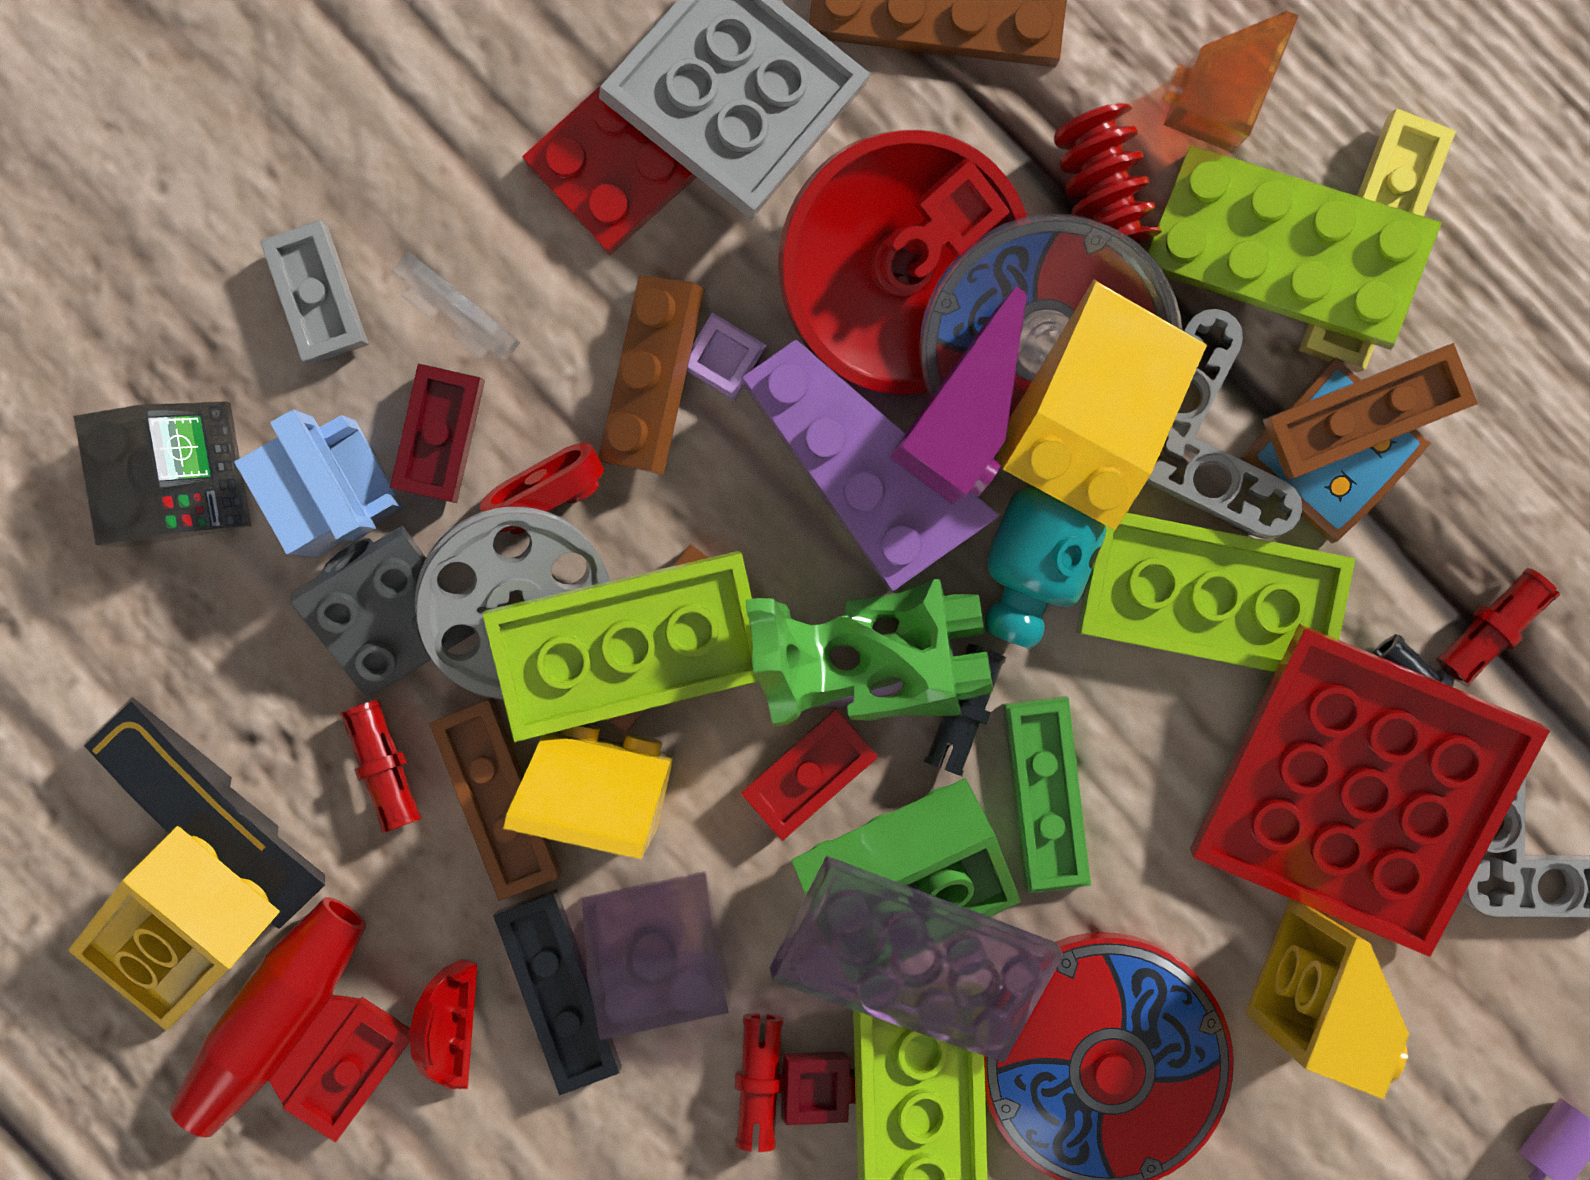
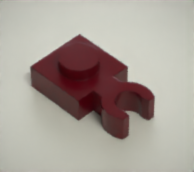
(817, 1088)

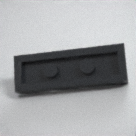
(556, 991)

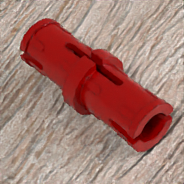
(1498, 626)
(380, 766)
(759, 1082)

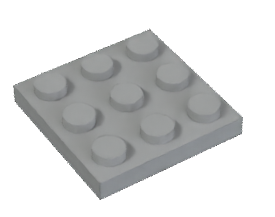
(734, 92)

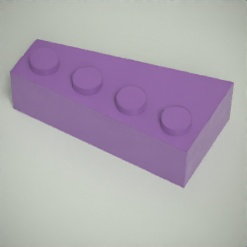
(846, 454)

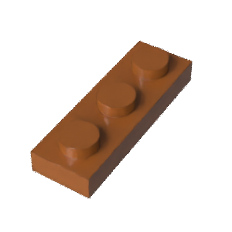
(651, 374)
(1370, 411)
(486, 782)

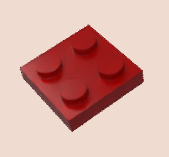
(606, 172)

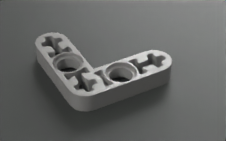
(1183, 437)
(1521, 875)

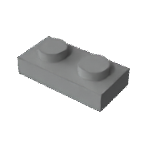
(314, 292)

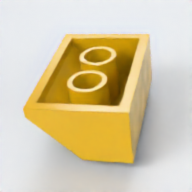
(1330, 1003)

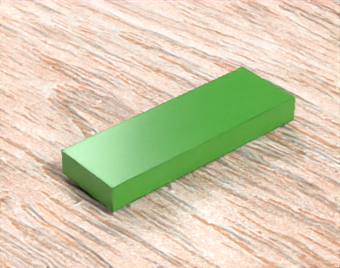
(1047, 794)

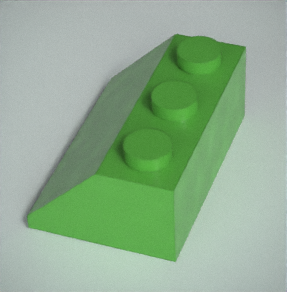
(928, 845)

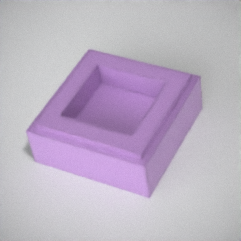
(724, 356)

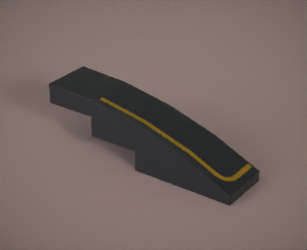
(192, 792)

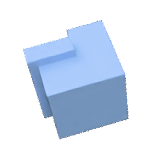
(318, 483)

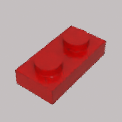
(809, 774)

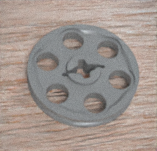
(493, 580)

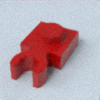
(956, 215)

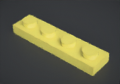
(1400, 176)

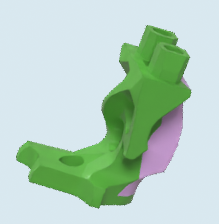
(797, 669)

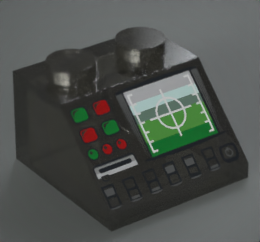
(161, 472)

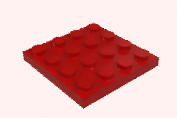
(1367, 790)

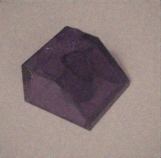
(654, 955)

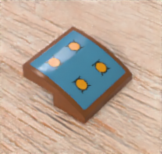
(1347, 489)

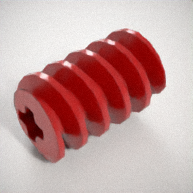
(1102, 171)

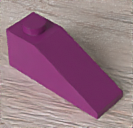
(968, 414)

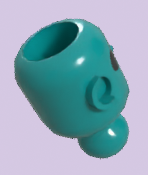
(1041, 558)

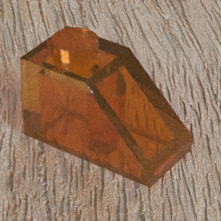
(1227, 83)

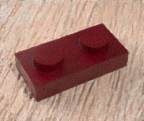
(437, 433)

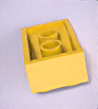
(1101, 406)
(593, 791)
(173, 928)

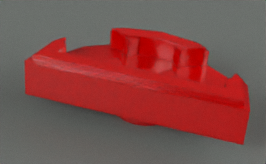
(444, 1026)

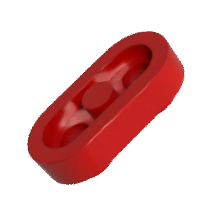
(562, 477)

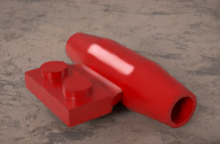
(292, 1031)

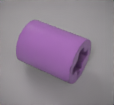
(1559, 1144)

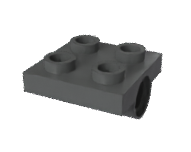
(367, 610)

